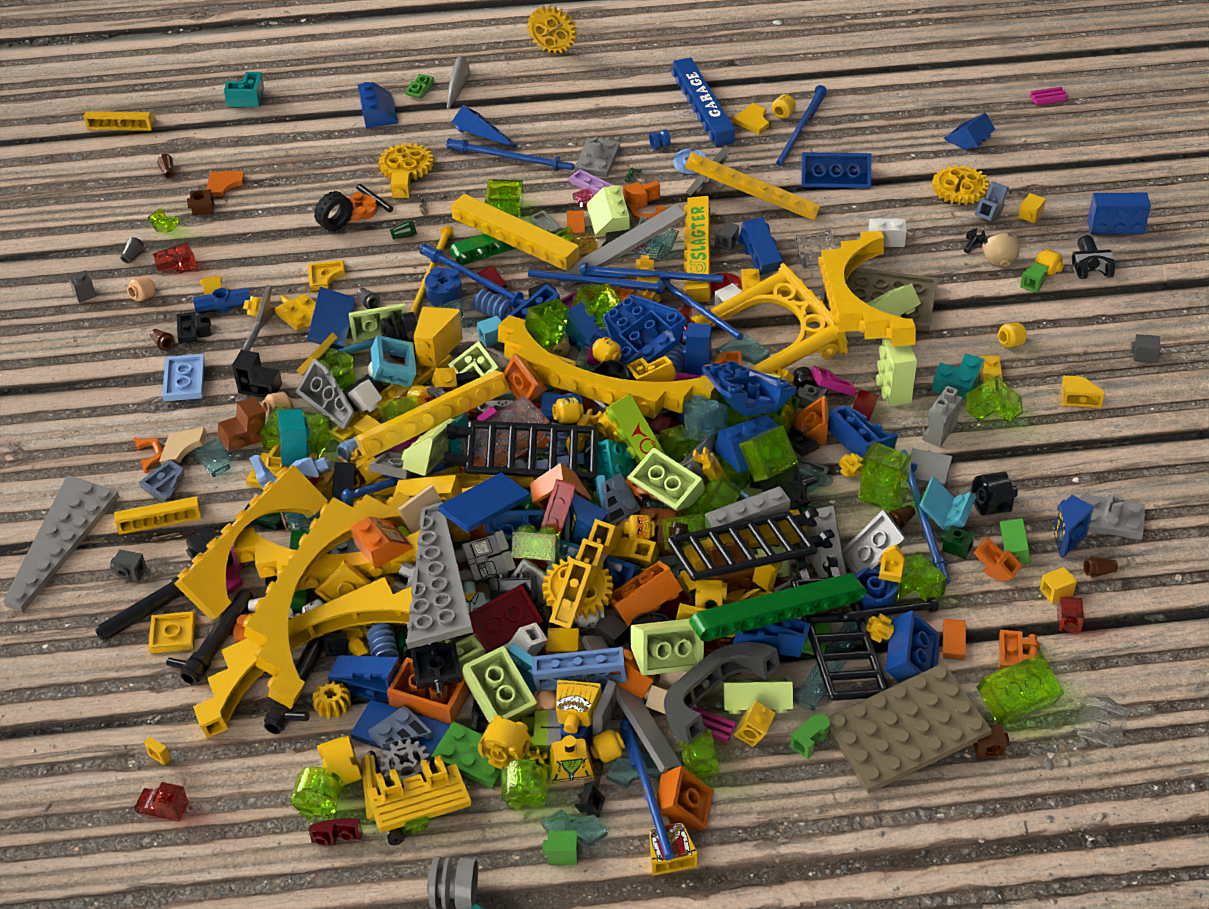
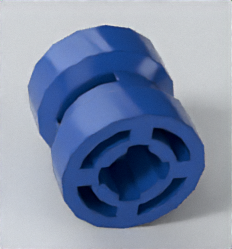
(659, 139)

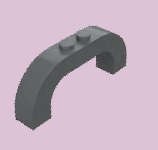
(706, 675)

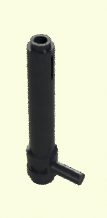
(139, 610)
(200, 661)
(279, 714)

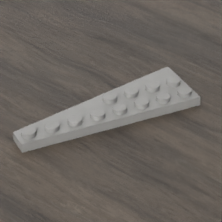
(67, 524)
(438, 597)

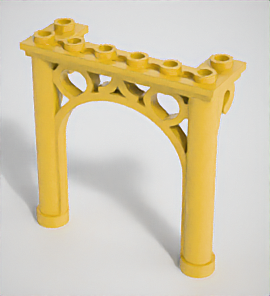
(783, 290)

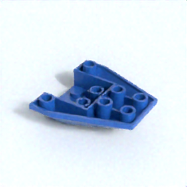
(644, 328)
(748, 389)

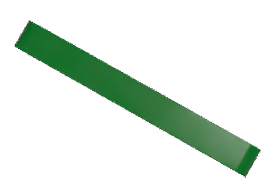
(777, 607)

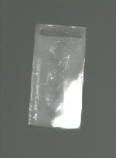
(519, 411)

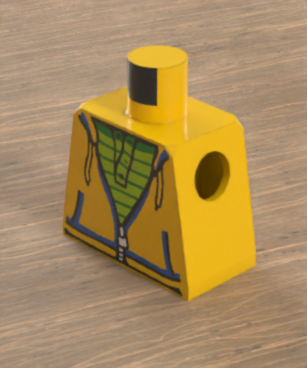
(569, 760)

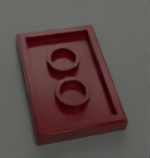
(502, 617)

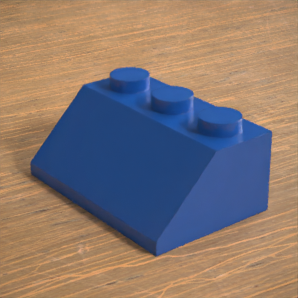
(376, 105)
(729, 439)
(911, 647)

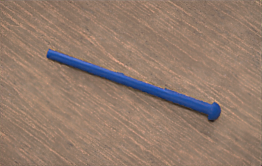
(820, 92)
(621, 273)
(658, 287)
(701, 309)
(347, 496)
(637, 760)

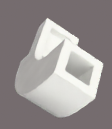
(528, 638)

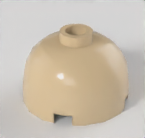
(1001, 249)

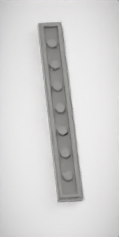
(627, 241)
(640, 718)

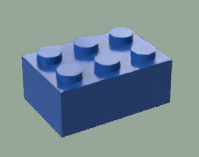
(1119, 213)

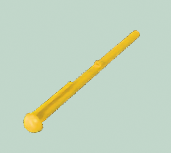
(446, 231)

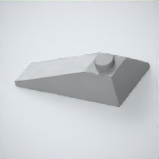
(325, 394)
(826, 520)

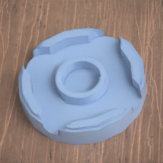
(681, 158)

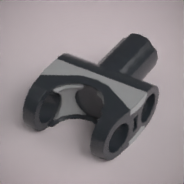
(1091, 258)

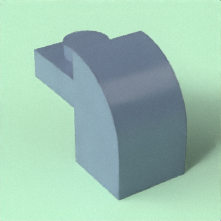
(992, 204)

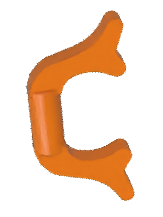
(636, 215)
(155, 443)

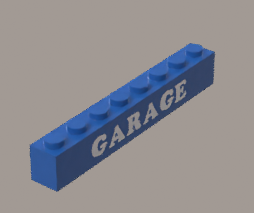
(703, 102)

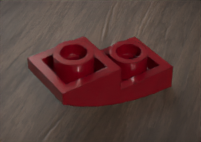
(491, 274)
(865, 403)
(327, 831)

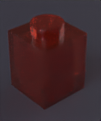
(1070, 614)

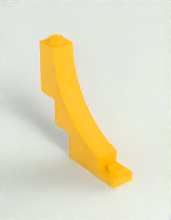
(582, 571)

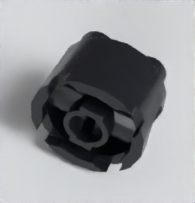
(993, 493)

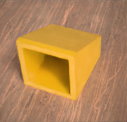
(436, 334)

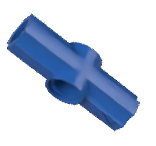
(221, 300)

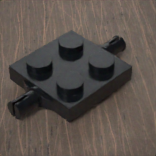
(792, 484)
(436, 666)

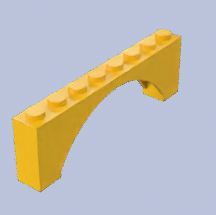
(206, 579)

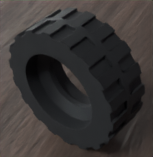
(326, 204)

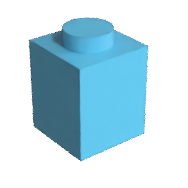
(489, 331)

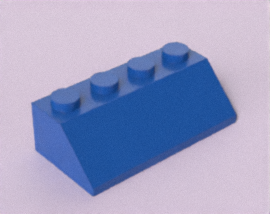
(836, 170)

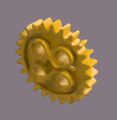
(555, 38)
(406, 159)
(971, 188)
(600, 589)

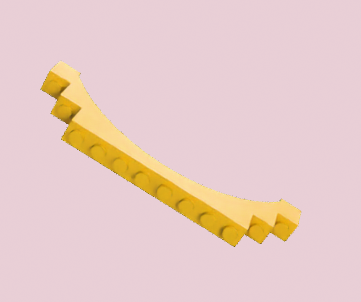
(847, 309)
(649, 396)
(270, 556)
(362, 606)
(270, 620)

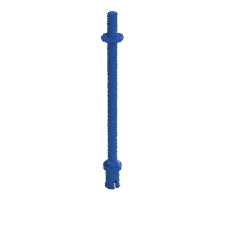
(463, 146)
(436, 256)
(938, 562)

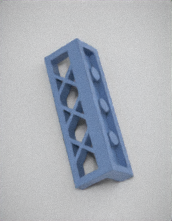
(578, 666)

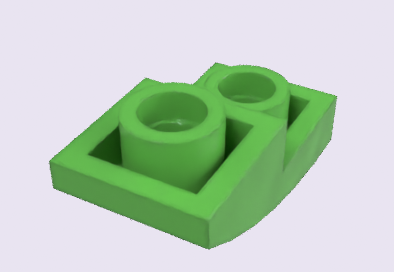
(420, 86)

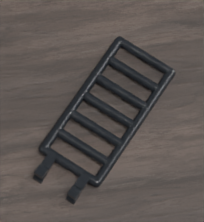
(454, 432)
(795, 521)
(832, 570)

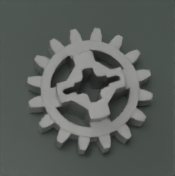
(404, 760)

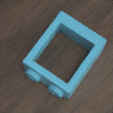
(383, 370)

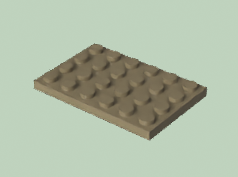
(870, 284)
(907, 727)

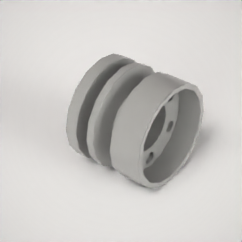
(451, 883)

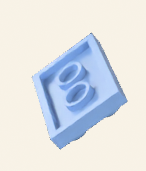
(183, 377)

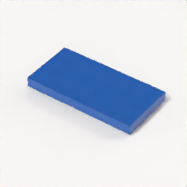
(330, 316)
(484, 502)
(377, 711)

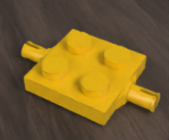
(297, 311)

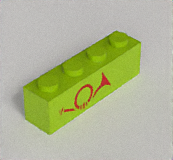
(632, 428)

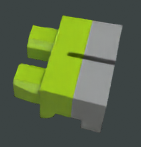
(545, 729)

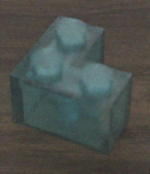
(704, 417)

